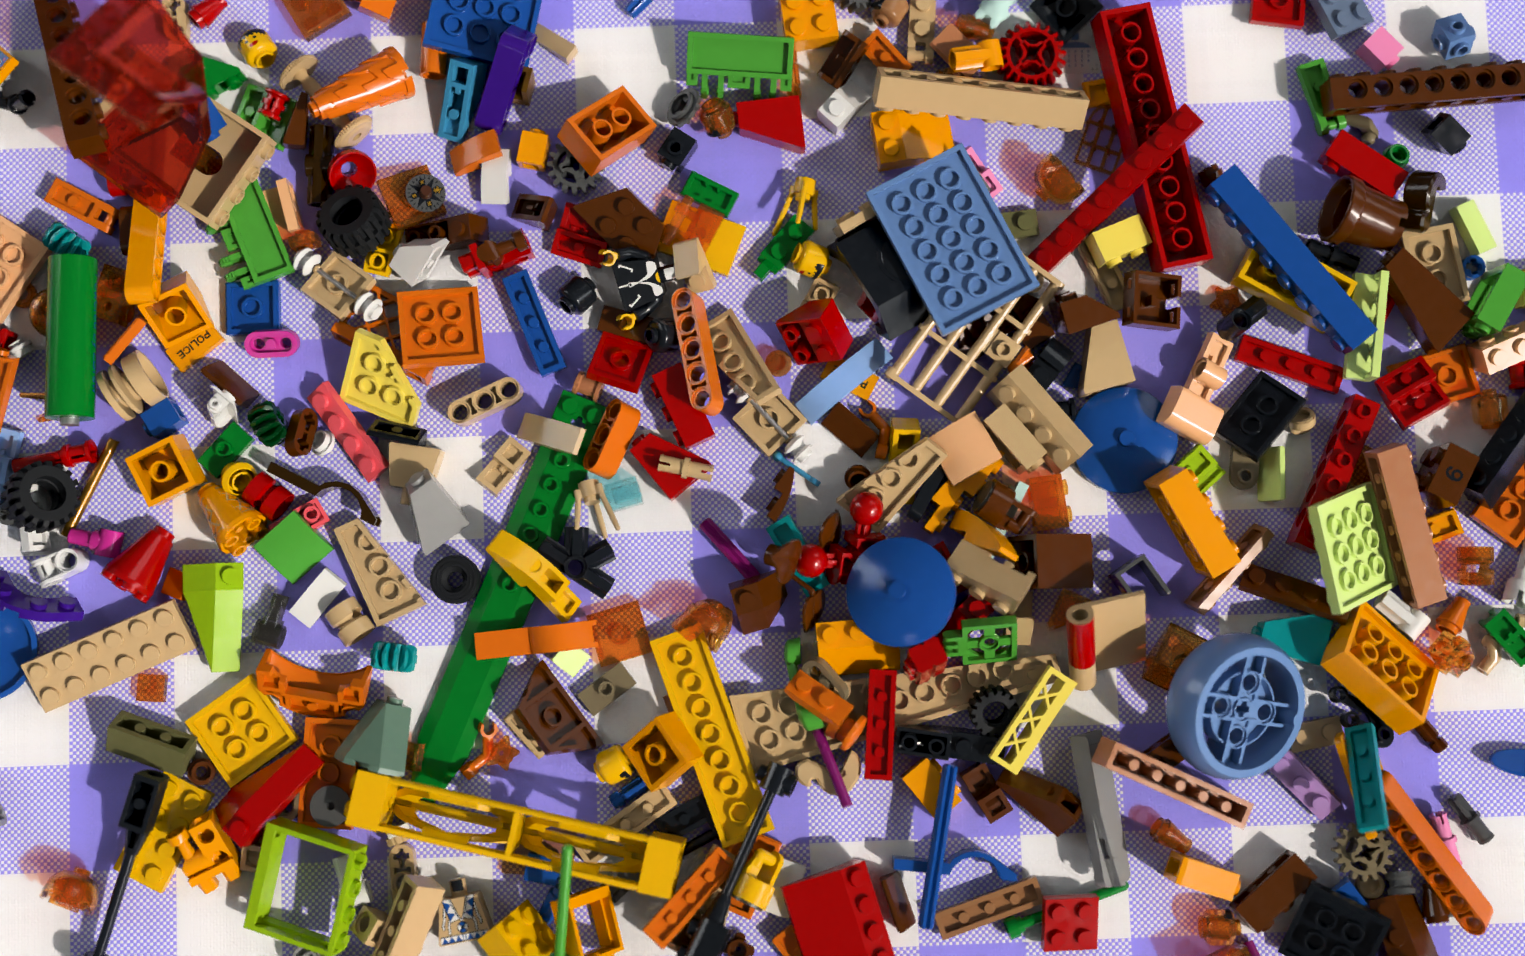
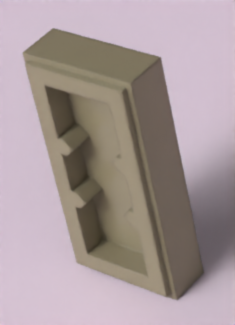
(607, 688)

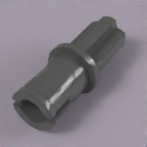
(1470, 818)

